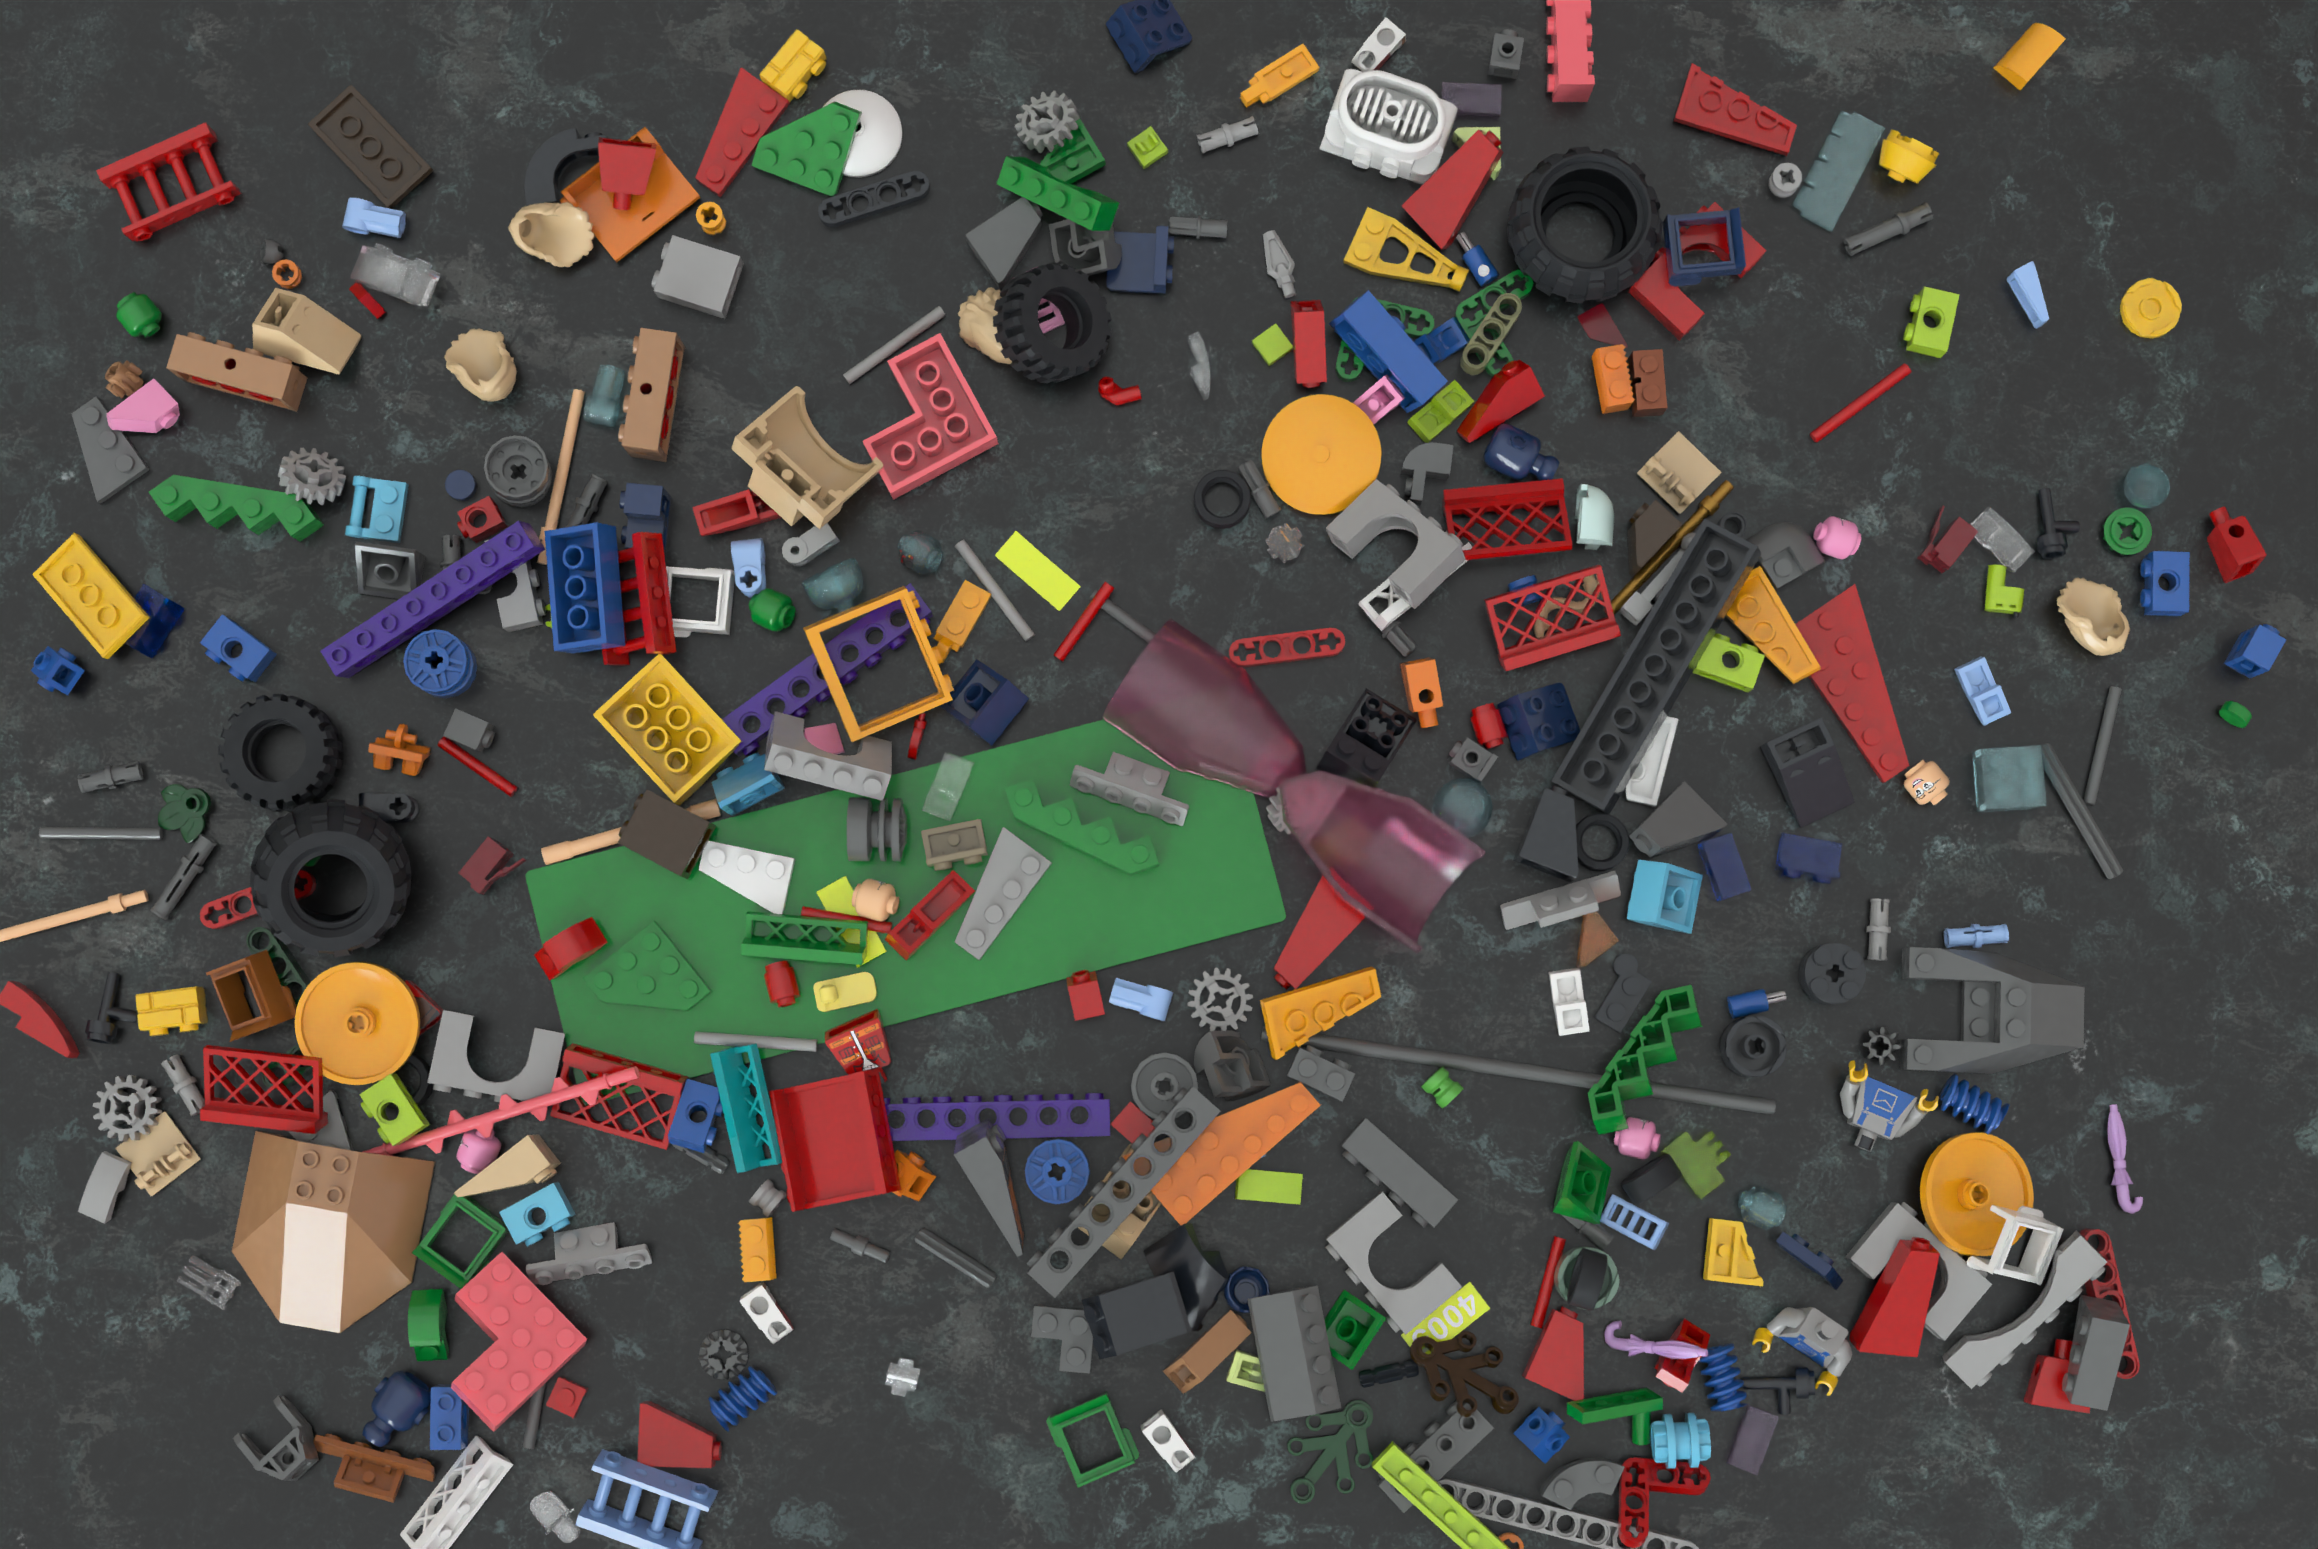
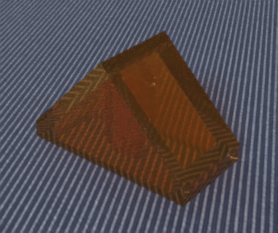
(1594, 939)

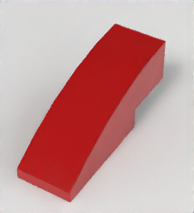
(732, 513)
(929, 915)
(38, 1019)

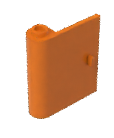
(623, 230)

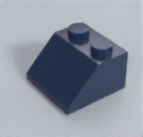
(985, 702)

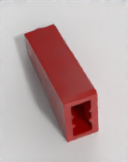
(1453, 189)
(1318, 932)
(1899, 1303)

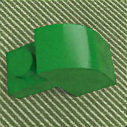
(426, 1324)

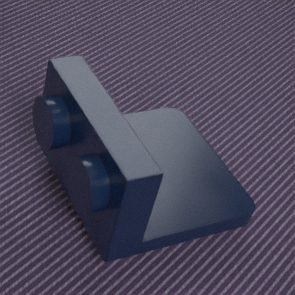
(1146, 30)
(1143, 262)
(1539, 720)

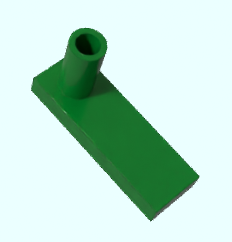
(1635, 1402)

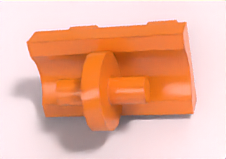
(399, 745)

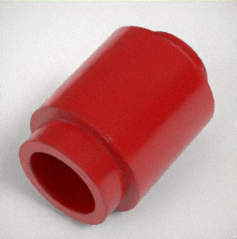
(1488, 726)
(781, 983)

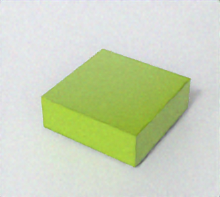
(1272, 344)

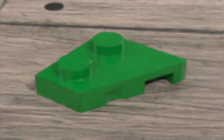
(1075, 158)

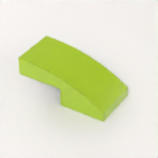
(1440, 412)
(1269, 1186)

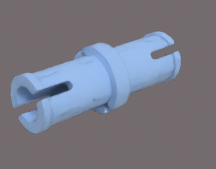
(1976, 935)

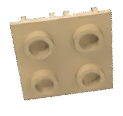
(1679, 472)
(158, 1156)

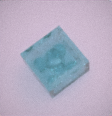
(2009, 778)

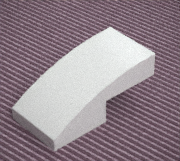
(1568, 1001)

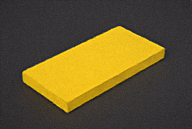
(91, 596)

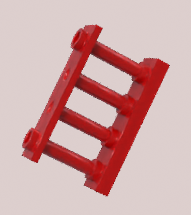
(146, 163)
(654, 600)

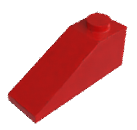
(1502, 398)

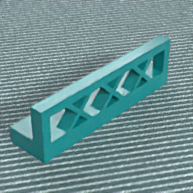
(741, 1107)

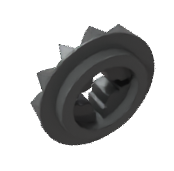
(731, 1342)

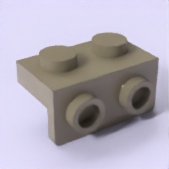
(954, 844)

